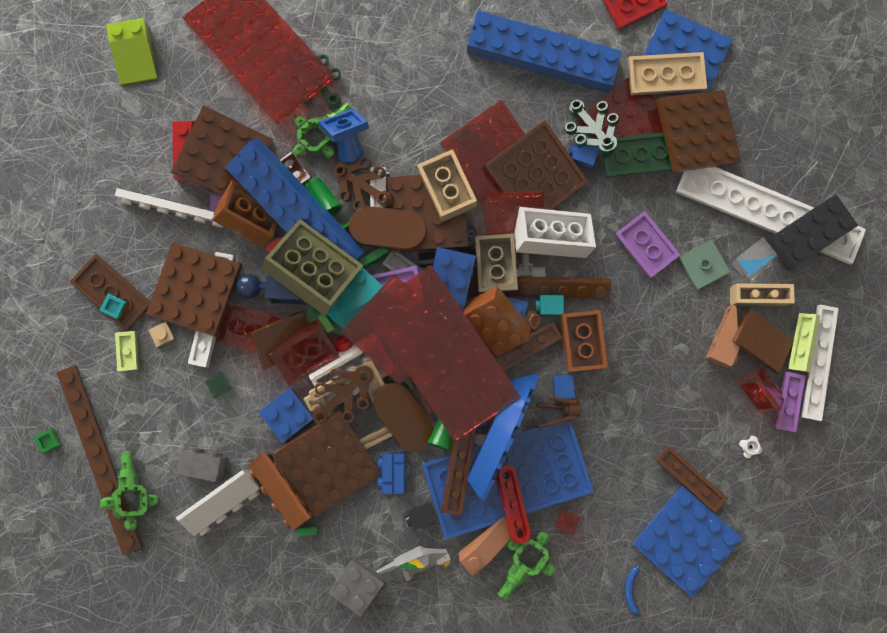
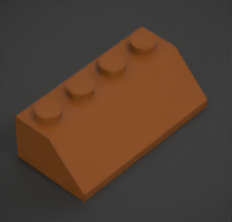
(280, 489)

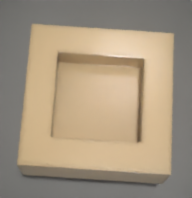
(162, 334)

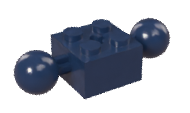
(250, 286)

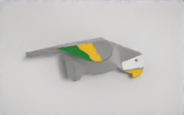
(417, 561)

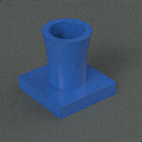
(344, 130)

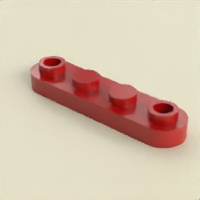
(513, 505)

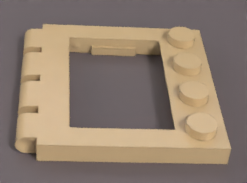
(314, 400)

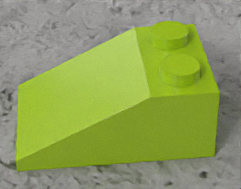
(132, 51)

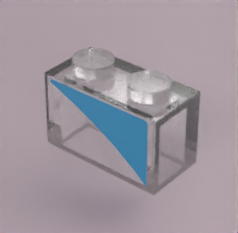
(753, 259)

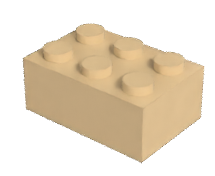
(447, 185)

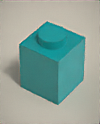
(550, 305)

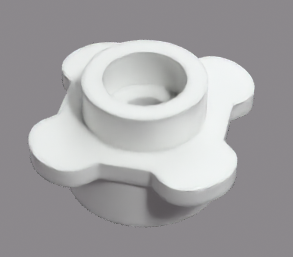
(753, 441)

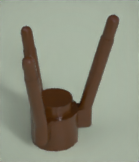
(570, 408)

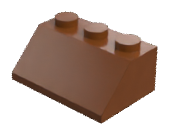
(244, 215)

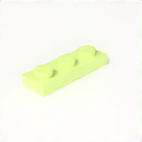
(804, 342)

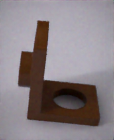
(296, 169)

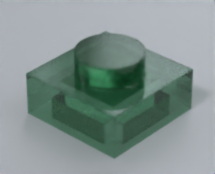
(218, 385)

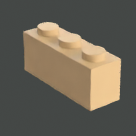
(762, 294)

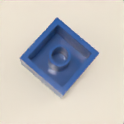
(287, 415)

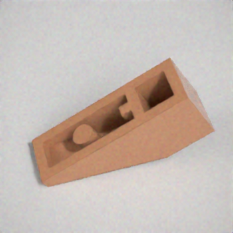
(722, 349)
(485, 547)

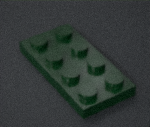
(637, 156)

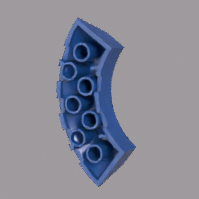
(500, 437)

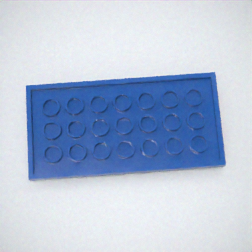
(547, 471)

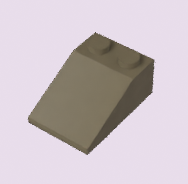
(496, 262)

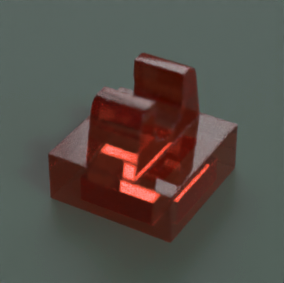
(567, 522)

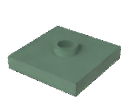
(703, 264)

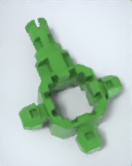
(305, 127)
(128, 483)
(520, 572)

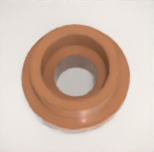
(532, 319)

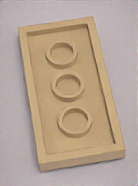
(667, 73)

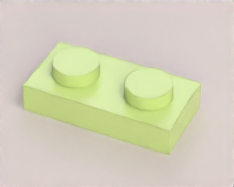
(126, 351)

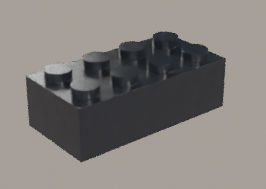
(812, 232)

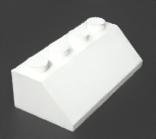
(554, 233)
(347, 361)
(219, 503)

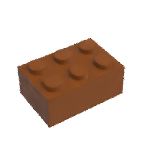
(497, 321)
(583, 341)

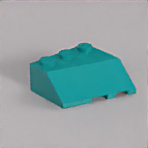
(354, 298)

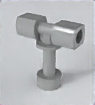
(527, 270)

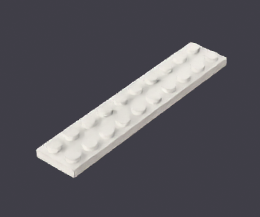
(758, 206)

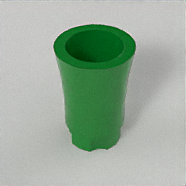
(324, 195)
(440, 437)

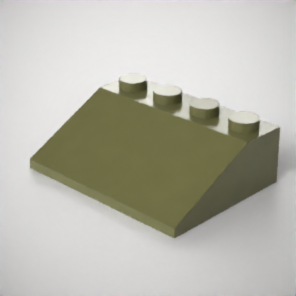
(311, 267)

